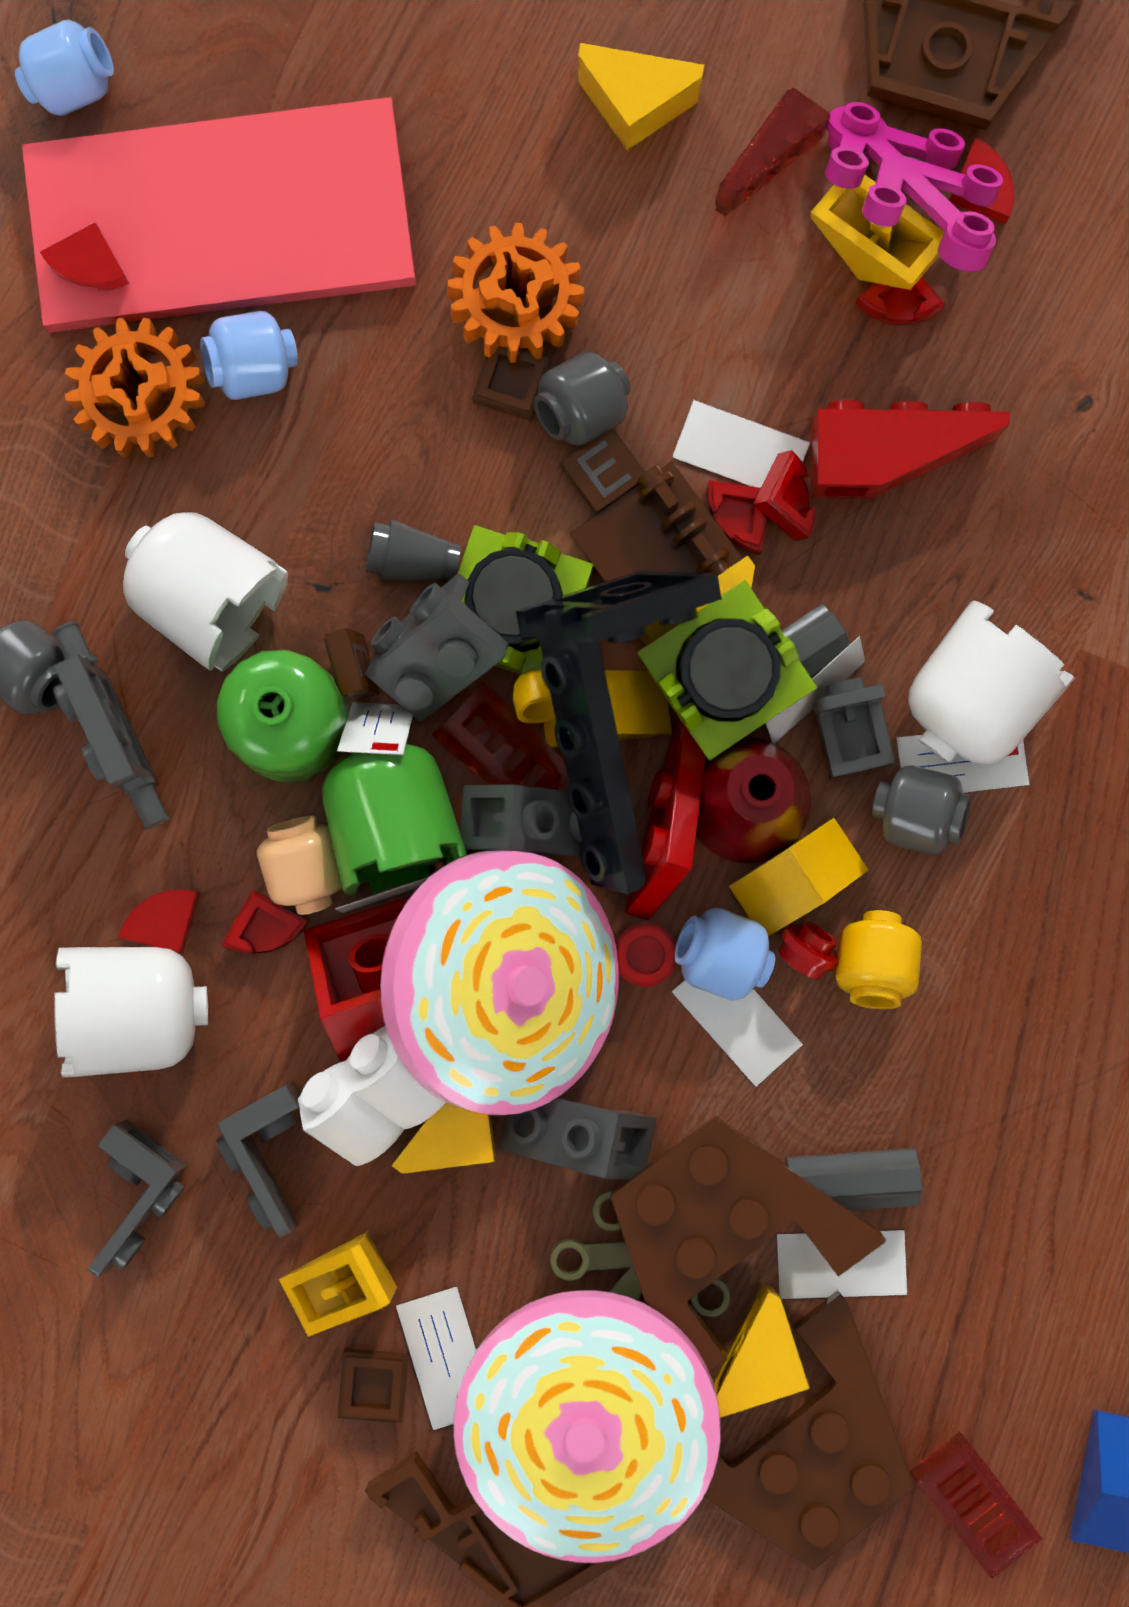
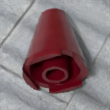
(735, 822)

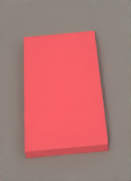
(225, 212)

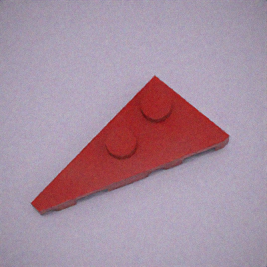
(671, 824)

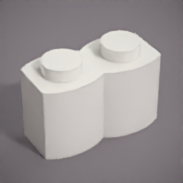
(365, 1101)

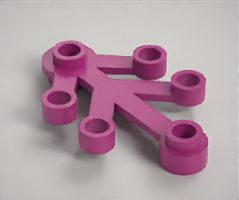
(862, 134)

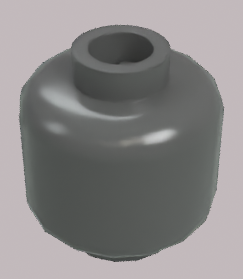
(582, 398)
(28, 668)
(922, 810)

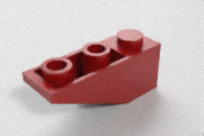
(874, 451)

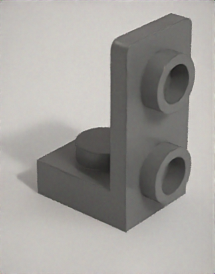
(519, 820)
(267, 1117)
(581, 1138)
(136, 1159)

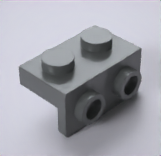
(433, 650)

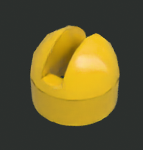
(532, 698)

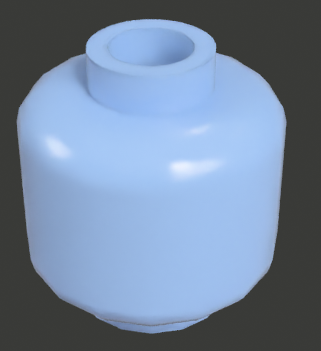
(64, 67)
(248, 355)
(724, 954)

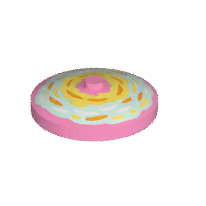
(500, 982)
(587, 1426)

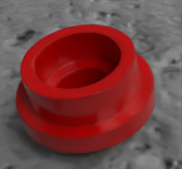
(809, 949)

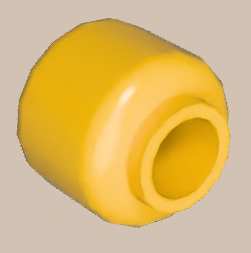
(878, 960)

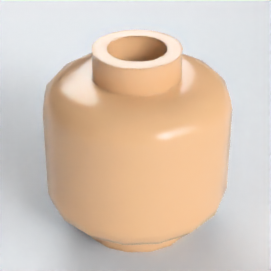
(299, 864)

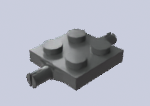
(112, 745)

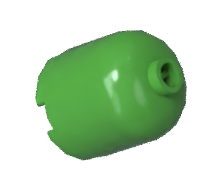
(300, 738)
(389, 819)

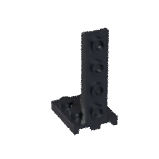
(582, 705)

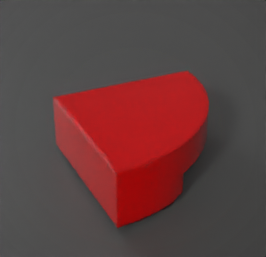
(1002, 207)
(86, 260)
(900, 305)
(786, 496)
(736, 515)
(162, 920)
(263, 926)

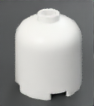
(200, 586)
(984, 689)
(125, 1009)

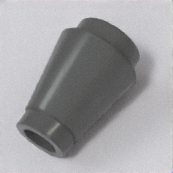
(410, 554)

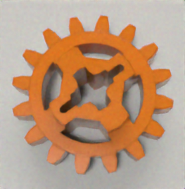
(496, 311)
(160, 386)

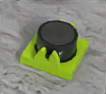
(512, 575)
(729, 669)

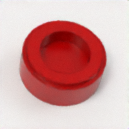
(645, 954)

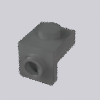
(853, 728)

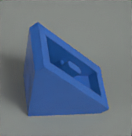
(1103, 1491)

